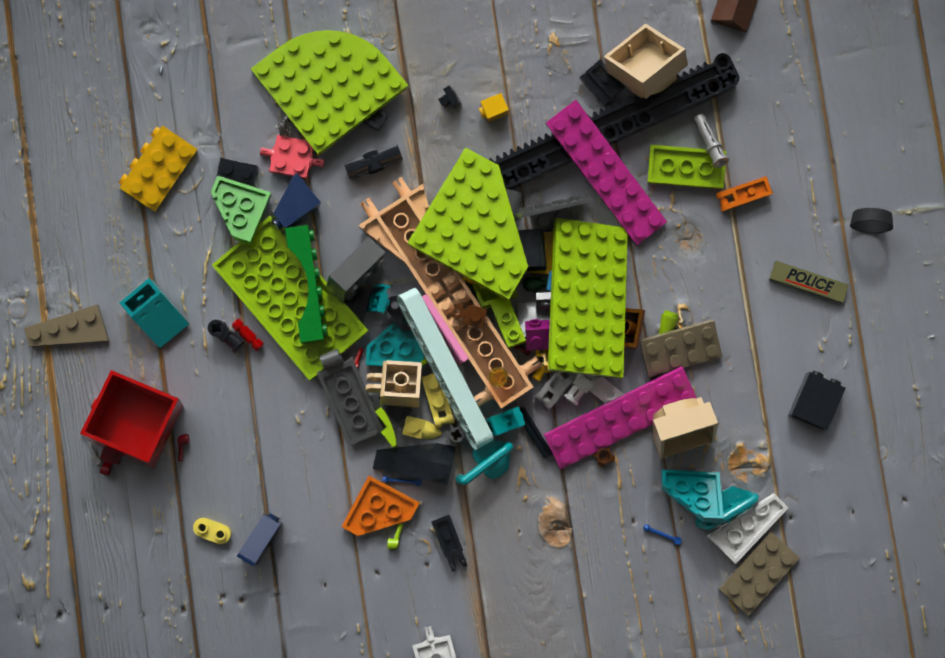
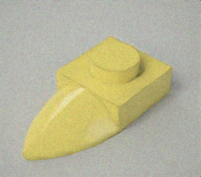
(420, 428)

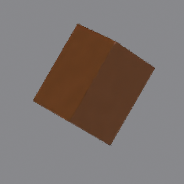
(734, 13)
(633, 327)

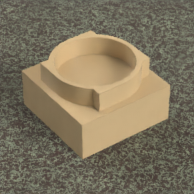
(646, 61)
(683, 426)

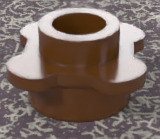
(602, 461)

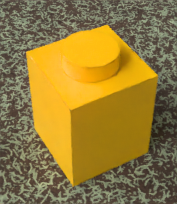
(493, 108)

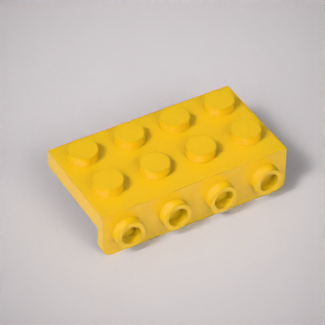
(157, 167)

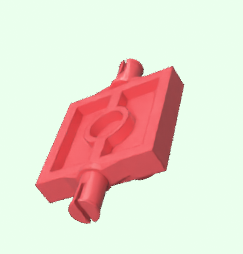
(291, 157)

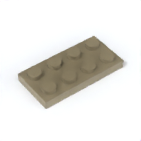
(680, 348)
(759, 573)

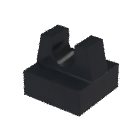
(449, 98)

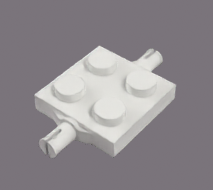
(434, 646)

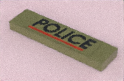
(809, 281)

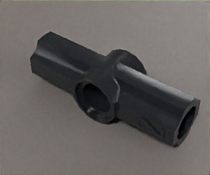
(373, 161)

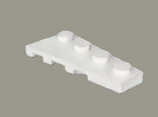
(746, 529)

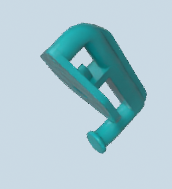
(491, 459)
(734, 503)

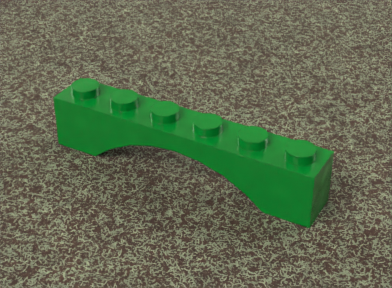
(311, 323)

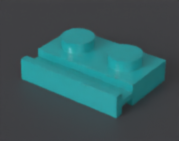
(379, 299)

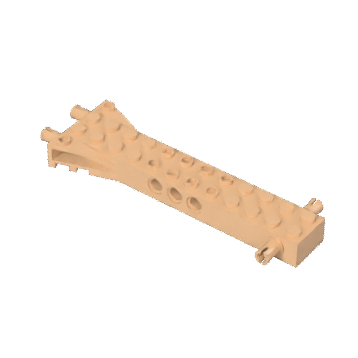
(445, 287)

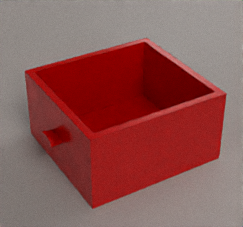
(132, 419)

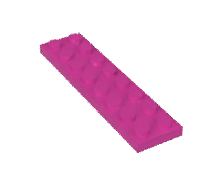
(606, 172)
(616, 418)

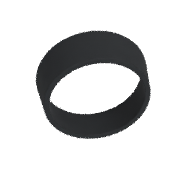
(872, 220)

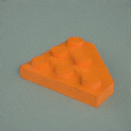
(378, 508)

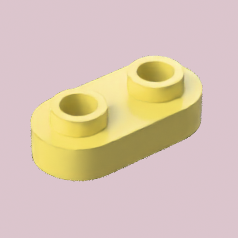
(212, 530)

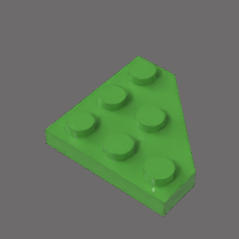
(240, 207)

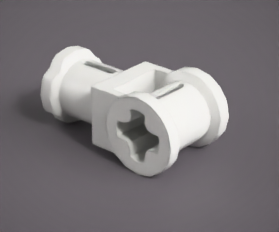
(583, 385)

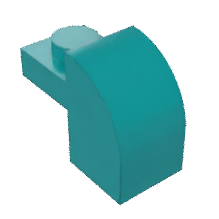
(505, 421)

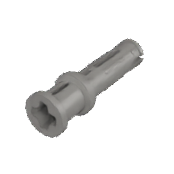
(713, 147)

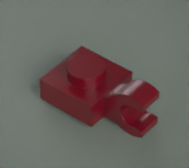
(110, 459)

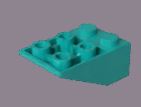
(154, 312)

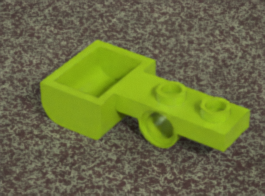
(503, 313)

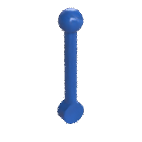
(417, 482)
(677, 540)

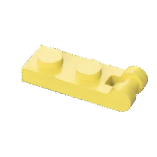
(437, 401)

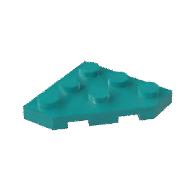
(394, 345)
(696, 492)

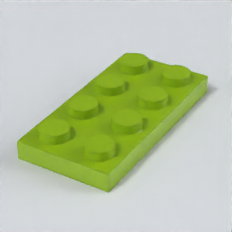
(683, 167)

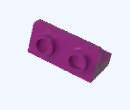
(537, 334)

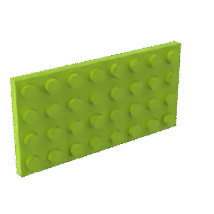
(276, 292)
(588, 298)

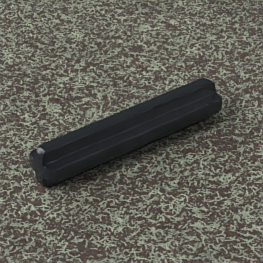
(535, 434)

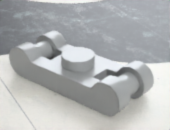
(556, 386)

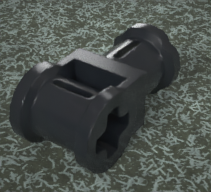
(226, 335)

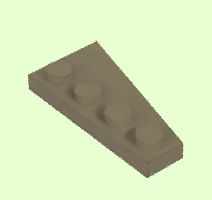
(76, 327)

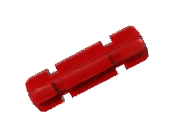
(247, 334)

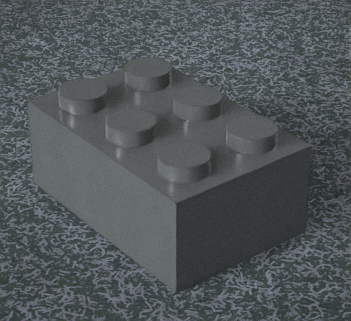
(356, 270)

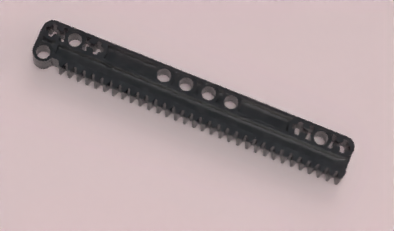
(657, 108)

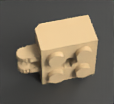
(398, 384)

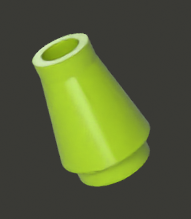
(668, 321)

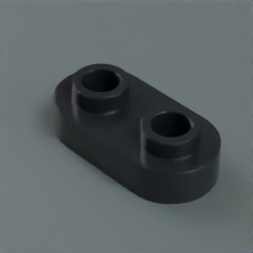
(397, 314)

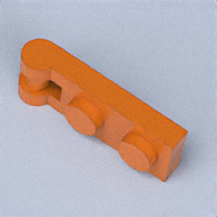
(744, 193)

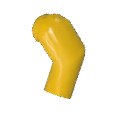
(538, 374)

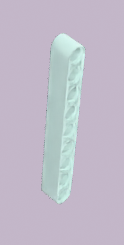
(445, 368)

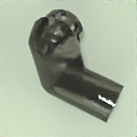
(285, 127)

